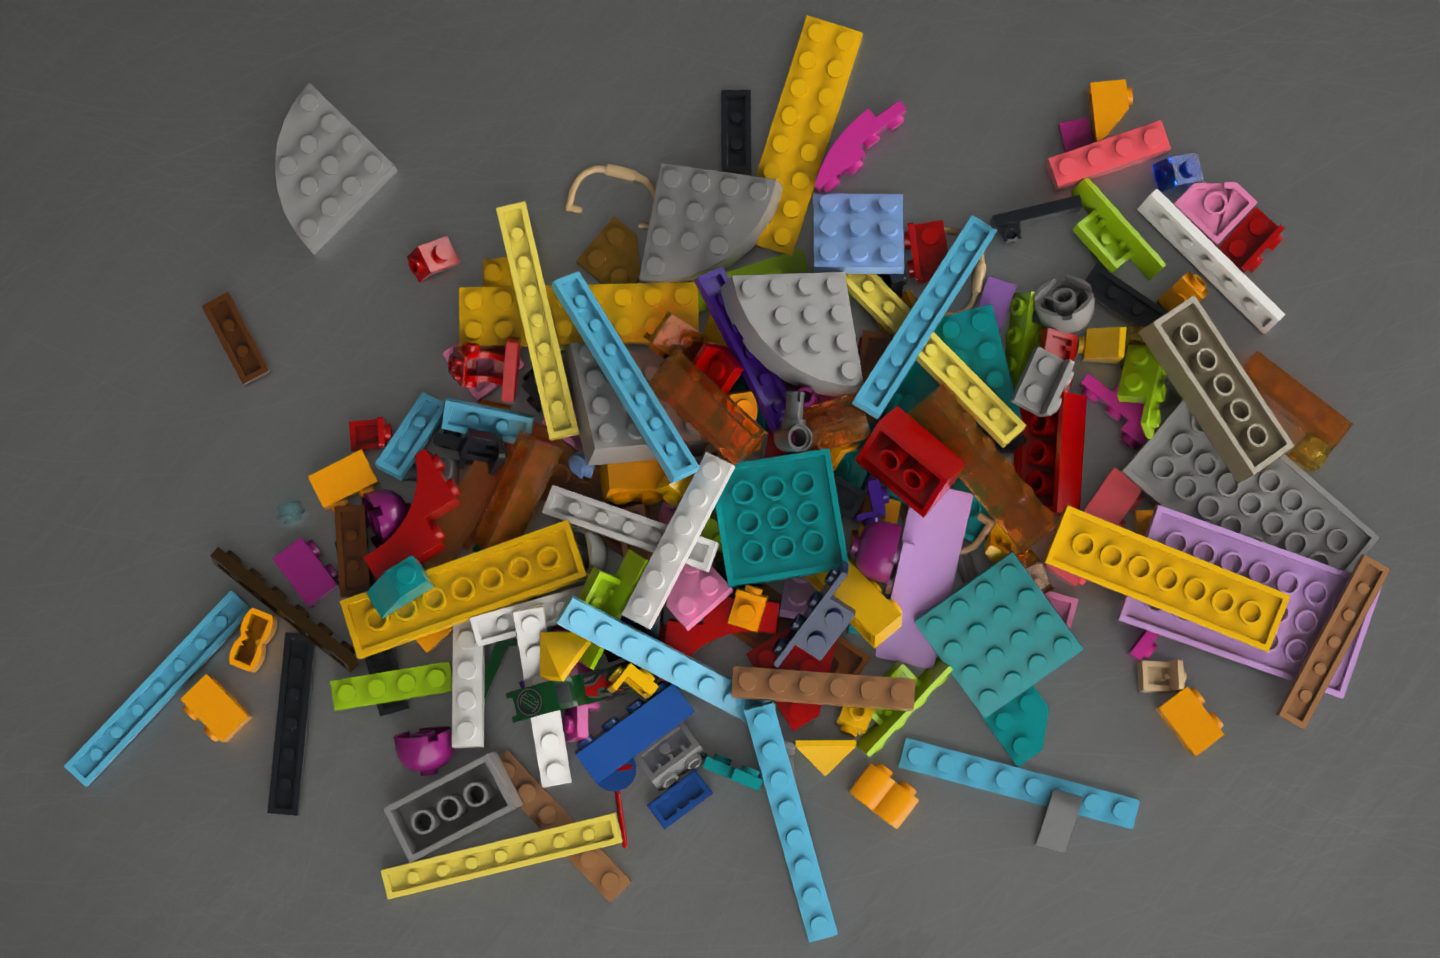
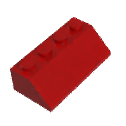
(1054, 453)

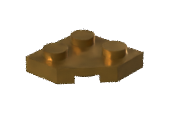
(613, 255)

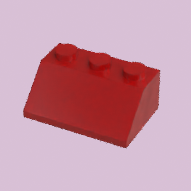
(910, 461)

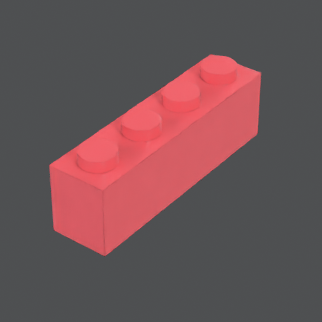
(1108, 156)
(1108, 503)

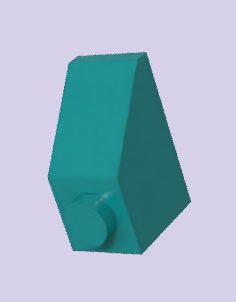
(399, 586)

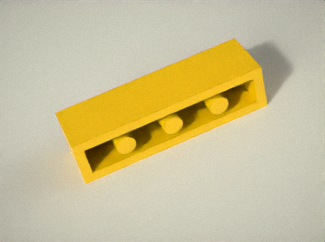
(875, 615)

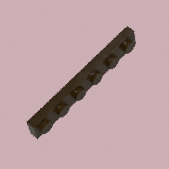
(276, 601)

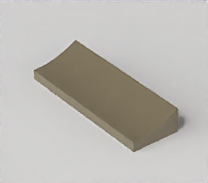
(1216, 389)

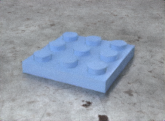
(858, 233)

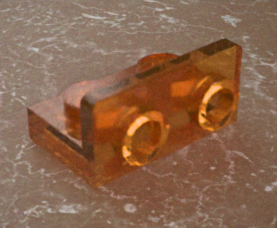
(676, 336)
(836, 423)

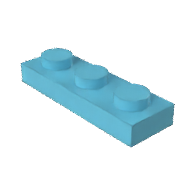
(462, 414)
(411, 436)

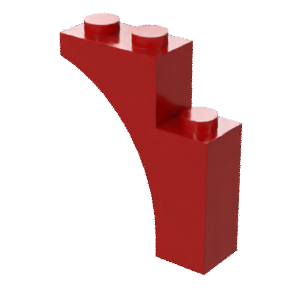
(416, 534)
(714, 627)

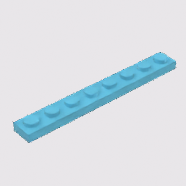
(924, 317)
(625, 377)
(652, 655)
(158, 689)
(1014, 781)
(790, 821)

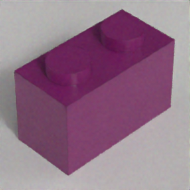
(307, 571)

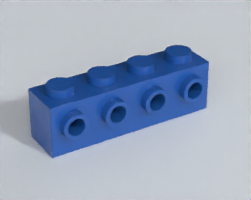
(633, 731)

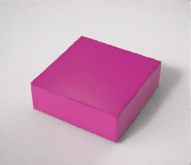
(1075, 134)

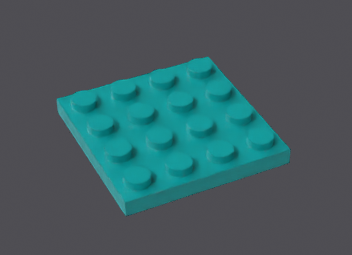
(978, 343)
(780, 519)
(998, 634)

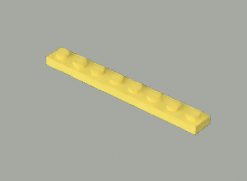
(537, 321)
(939, 360)
(501, 855)

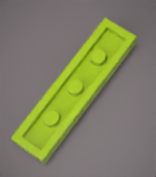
(392, 686)

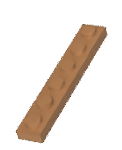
(1333, 641)
(823, 688)
(549, 813)

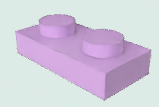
(795, 597)

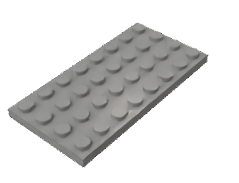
(1273, 506)

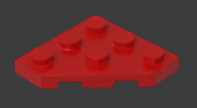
(762, 657)

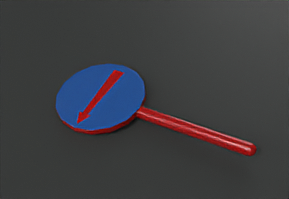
(616, 782)

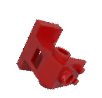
(464, 366)

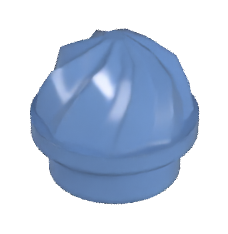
(578, 465)

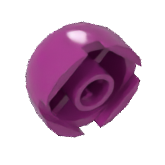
(384, 513)
(876, 550)
(425, 749)

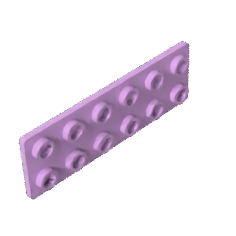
(924, 574)

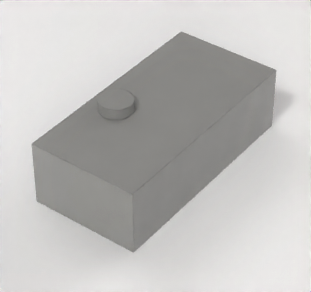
(453, 806)

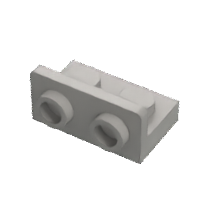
(1042, 383)
(671, 757)

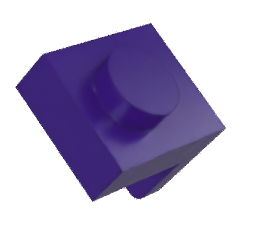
(878, 497)

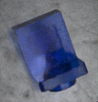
(1178, 171)

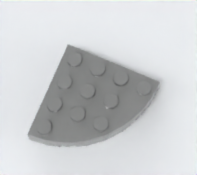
(324, 169)
(704, 221)
(798, 328)
(602, 420)

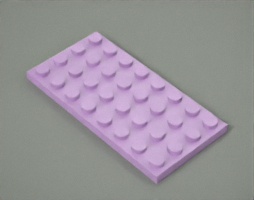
(1309, 583)

